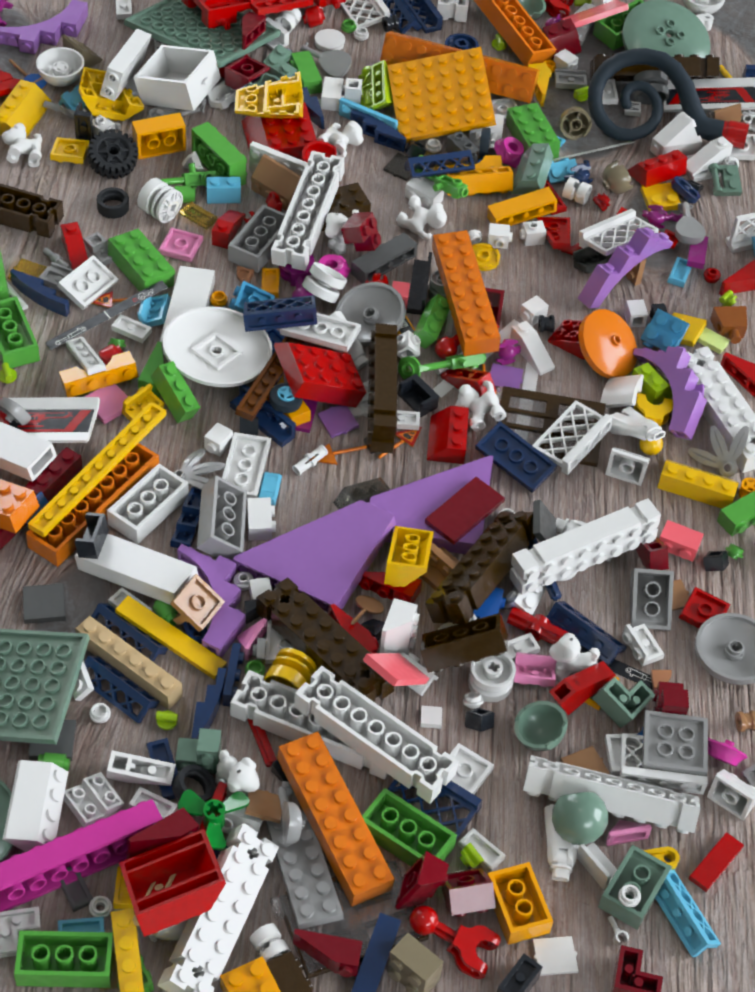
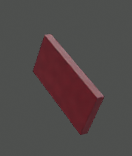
(464, 510)

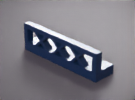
(401, 6)
(428, 10)
(440, 161)
(271, 426)
(126, 627)
(585, 631)
(123, 684)

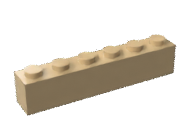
(131, 663)

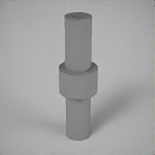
(55, 257)

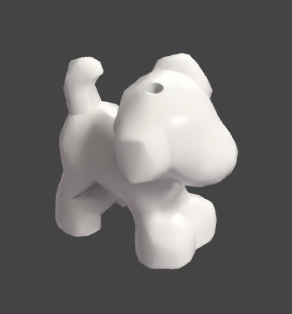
(351, 135)
(19, 145)
(434, 217)
(334, 222)
(481, 405)
(569, 658)
(237, 775)

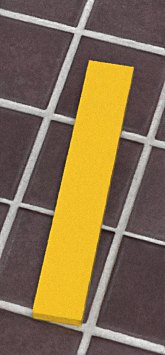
(170, 637)

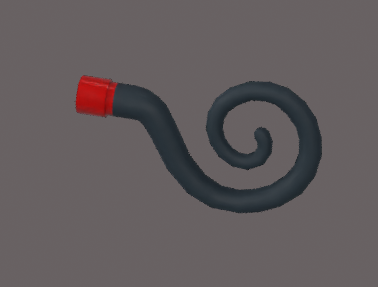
(706, 127)

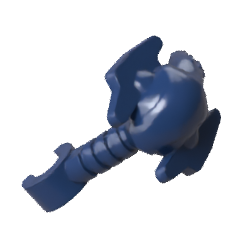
(581, 172)

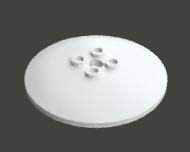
(200, 332)

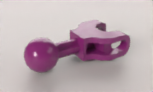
(296, 277)

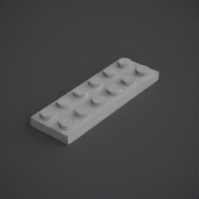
(306, 877)

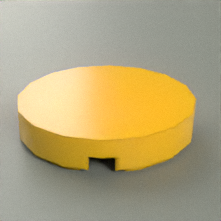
(486, 256)

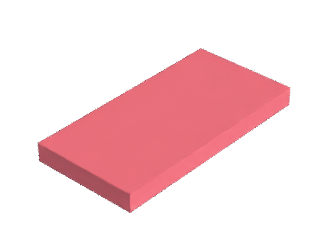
(598, 13)
(395, 669)

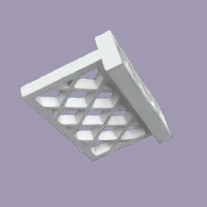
(378, 8)
(616, 229)
(743, 241)
(586, 441)
(670, 780)

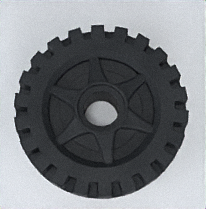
(106, 144)

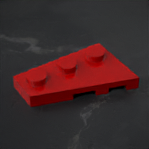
(557, 231)

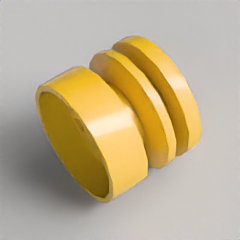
(291, 668)

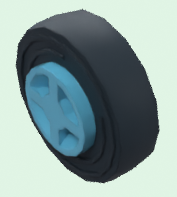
(283, 400)

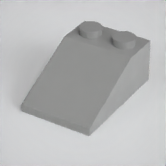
(651, 598)

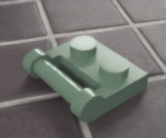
(730, 180)

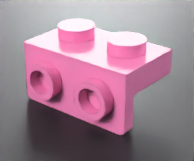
(535, 670)

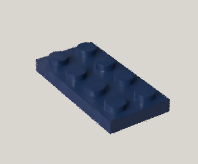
(516, 456)

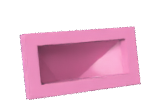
(250, 637)
(627, 832)

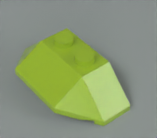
(377, 87)

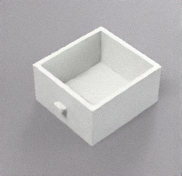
(177, 77)

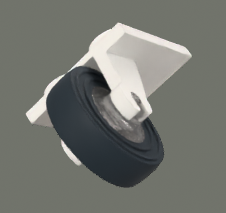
(487, 136)

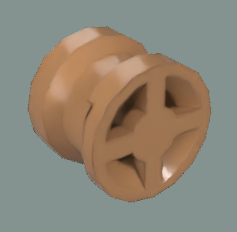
(745, 721)

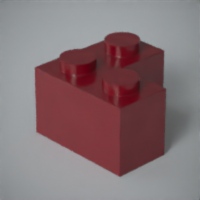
(362, 231)
(671, 698)
(628, 973)

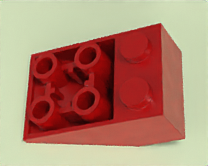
(567, 337)

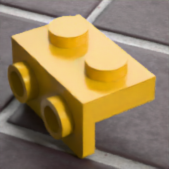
(134, 405)

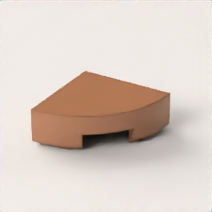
(244, 274)
(660, 675)

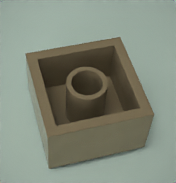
(414, 965)

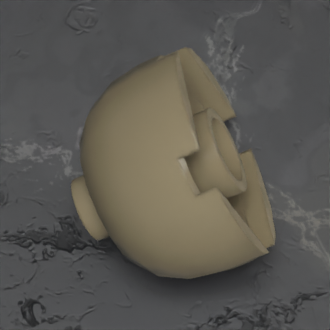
(575, 123)
(616, 178)

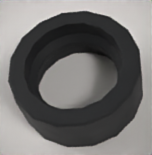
(112, 194)
(198, 773)

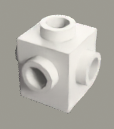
(408, 345)

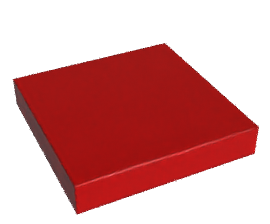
(702, 607)

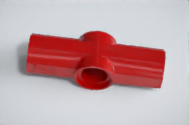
(537, 625)

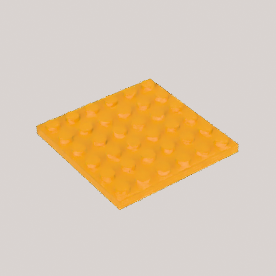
(441, 94)

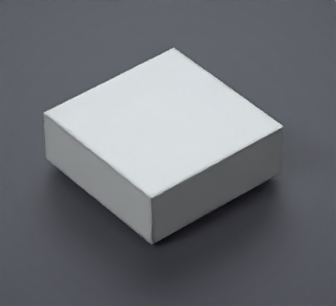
(431, 717)

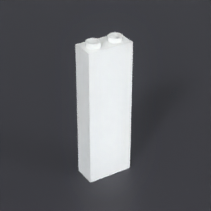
(125, 64)
(190, 291)
(24, 453)
(138, 569)

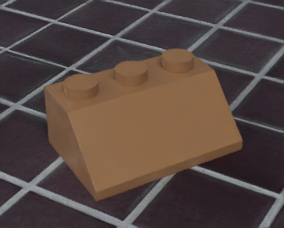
(275, 177)

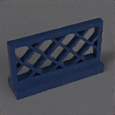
(276, 318)
(456, 794)

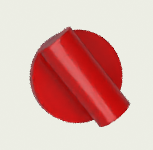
(602, 201)

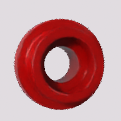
(712, 275)

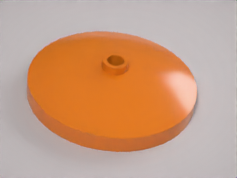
(607, 343)

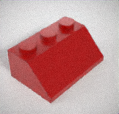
(659, 168)
(448, 435)

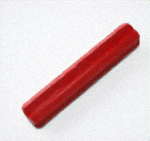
(262, 743)

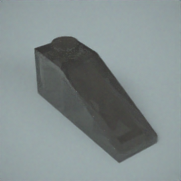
(360, 491)

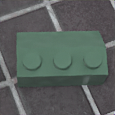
(533, 169)

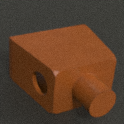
(730, 322)

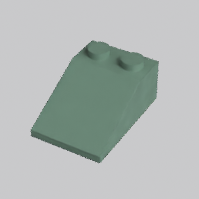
(641, 871)

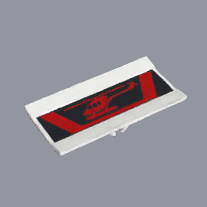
(716, 94)
(58, 418)

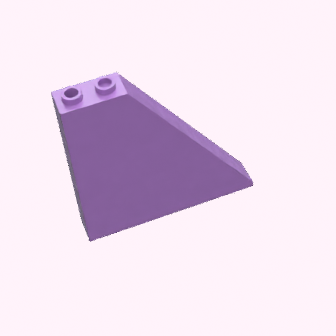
(421, 498)
(324, 555)

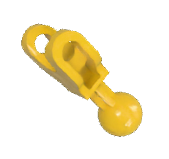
(657, 413)

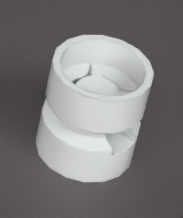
(289, 19)
(575, 190)
(268, 942)

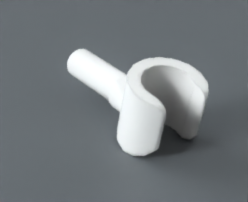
(617, 931)

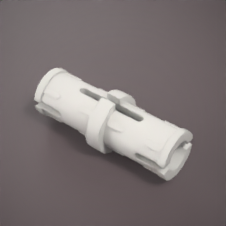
(319, 453)

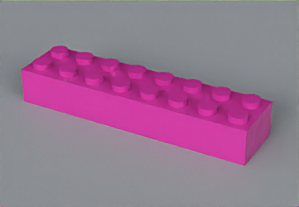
(85, 850)

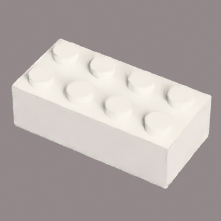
(148, 503)

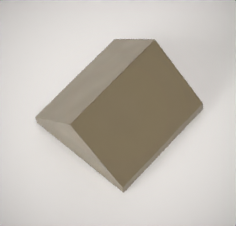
(89, 56)

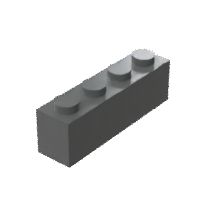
(384, 258)

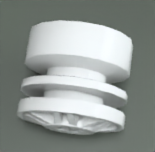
(160, 200)

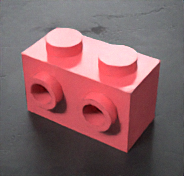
(681, 540)

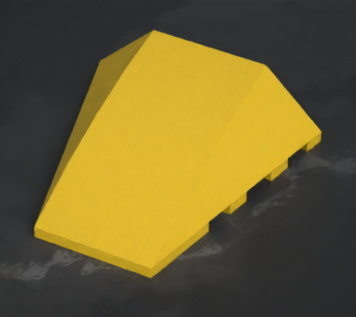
(272, 99)

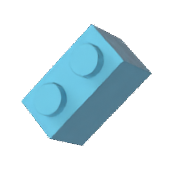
(223, 190)

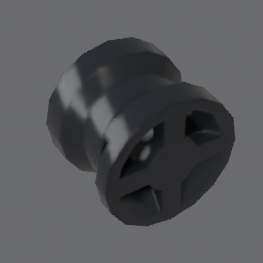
(390, 23)
(546, 323)

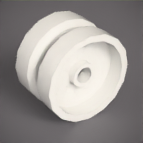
(324, 282)
(492, 677)

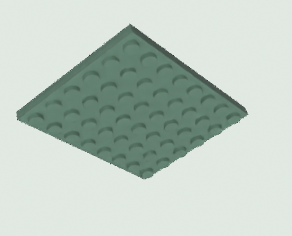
(182, 27)

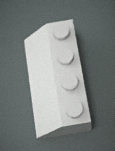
(35, 804)

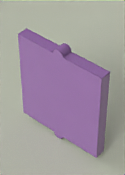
(506, 376)
(338, 420)

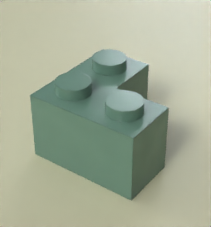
(278, 62)
(620, 703)
(200, 751)

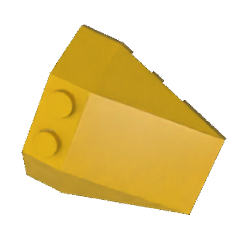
(121, 109)

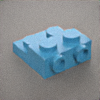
(248, 293)
(664, 331)

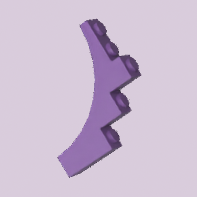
(47, 32)
(624, 258)
(687, 402)
(218, 575)

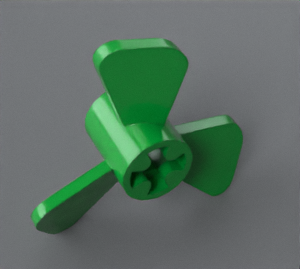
(198, 807)

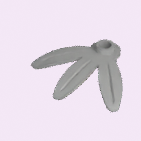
(720, 448)
(190, 472)

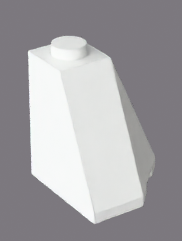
(677, 136)

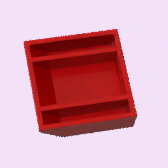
(280, 133)
(320, 374)
(192, 890)

